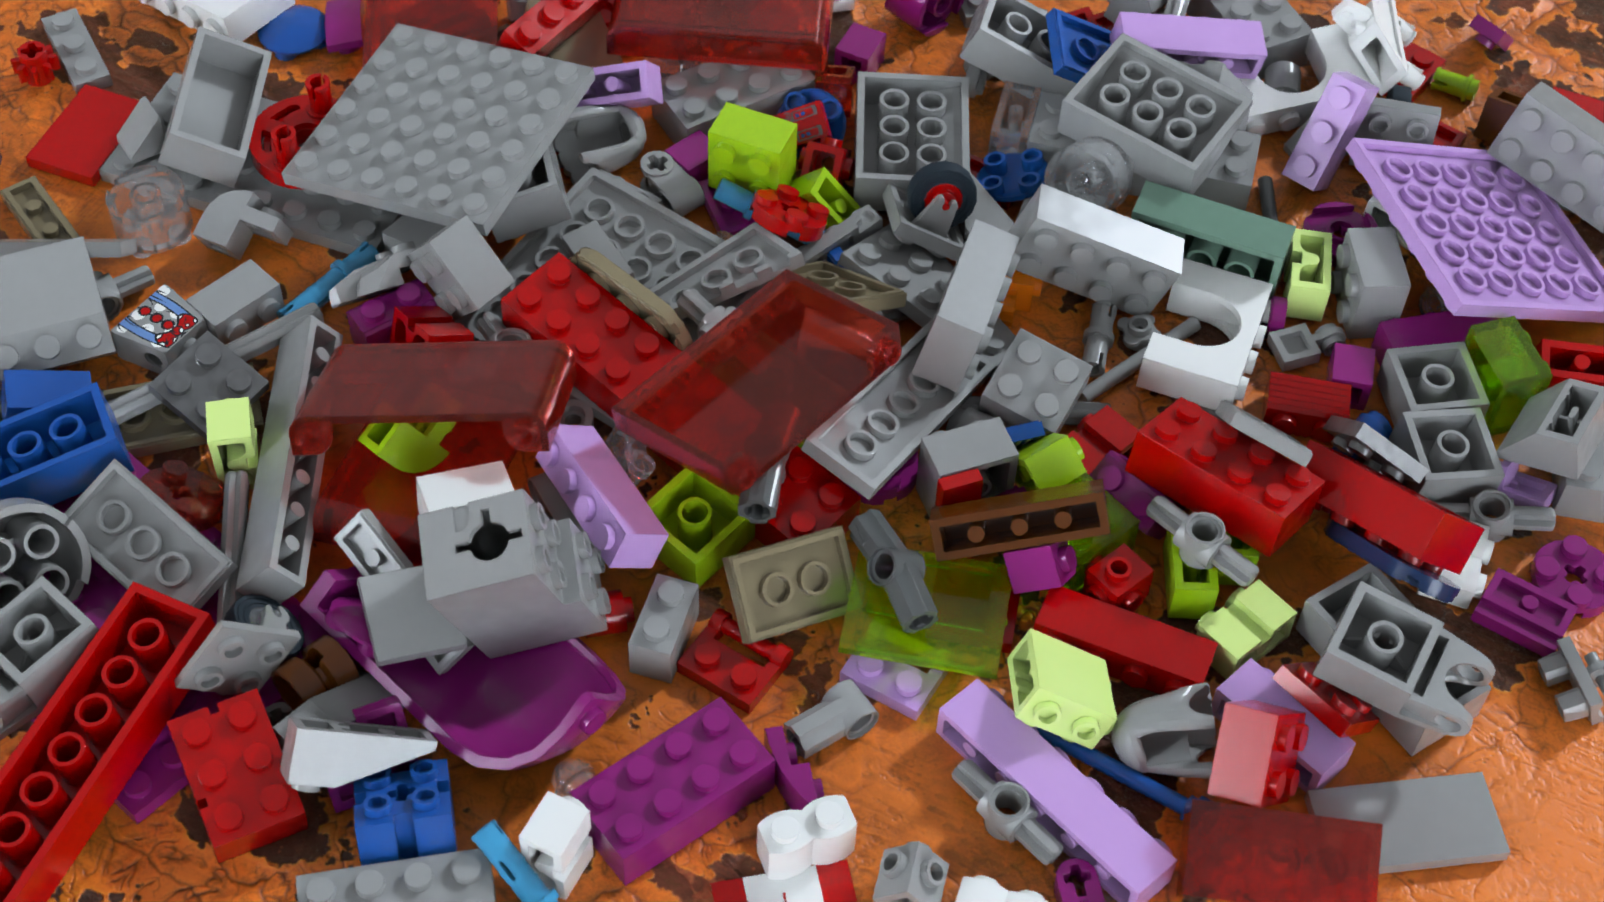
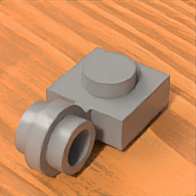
(1297, 347)

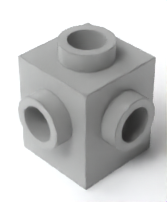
(910, 874)

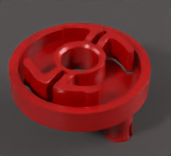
(288, 126)

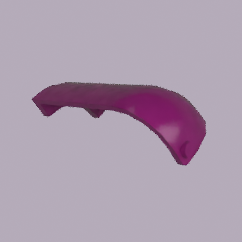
(496, 709)

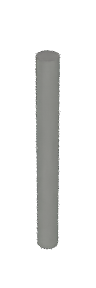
(1133, 363)

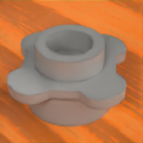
(1137, 330)

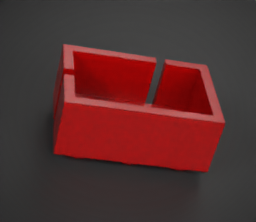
(236, 768)

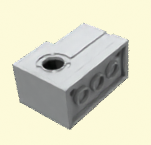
(512, 574)

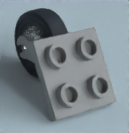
(244, 648)

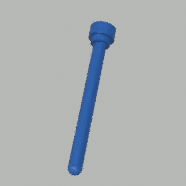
(1122, 773)

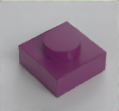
(1490, 34)

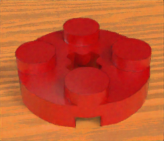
(785, 211)

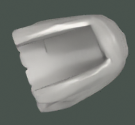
(599, 139)
(1168, 733)

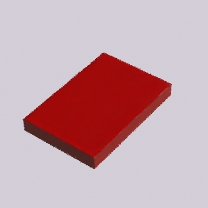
(82, 135)

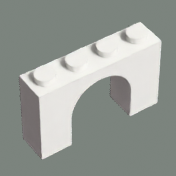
(228, 17)
(1283, 111)
(1209, 372)

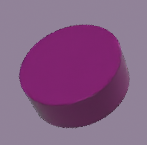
(1277, 313)

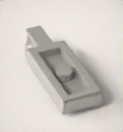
(845, 235)

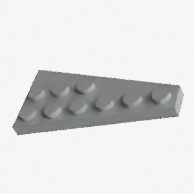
(918, 275)

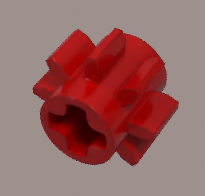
(35, 63)

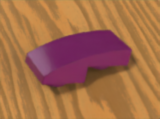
(344, 25)
(792, 779)

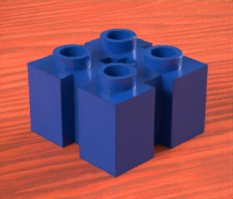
(405, 813)

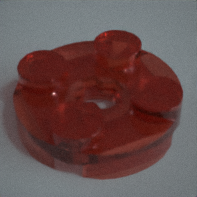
(198, 493)

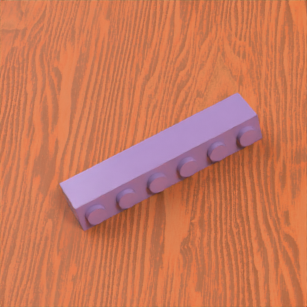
(1068, 803)

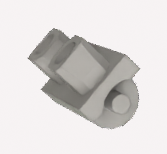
(1567, 665)

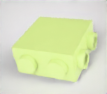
(1061, 689)

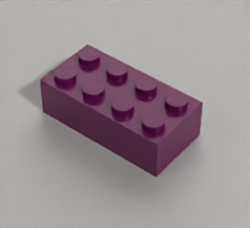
(675, 789)

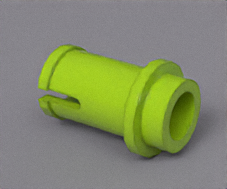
(1455, 84)

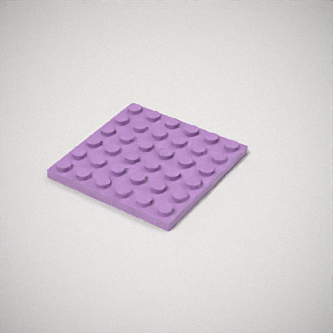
(1483, 232)

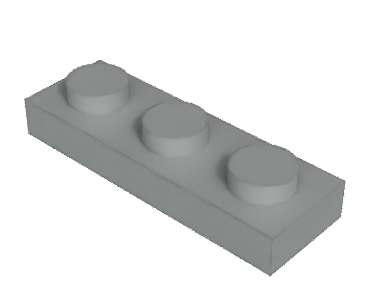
(76, 50)

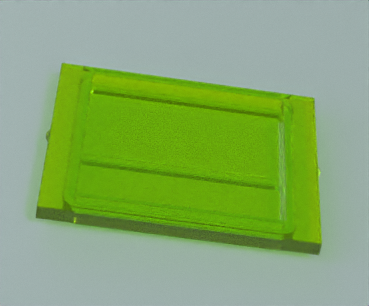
(965, 638)

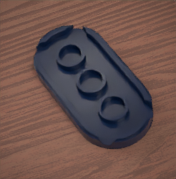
(1387, 561)

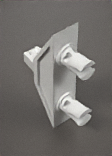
(1379, 42)

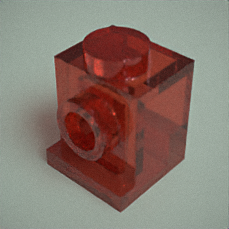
(840, 82)

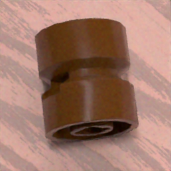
(321, 669)

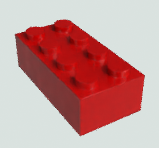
(1225, 474)
(1391, 513)

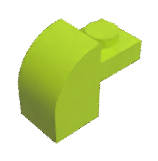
(408, 445)

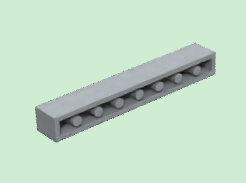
(286, 484)

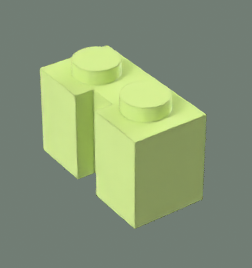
(1308, 274)
(232, 437)
(1247, 627)

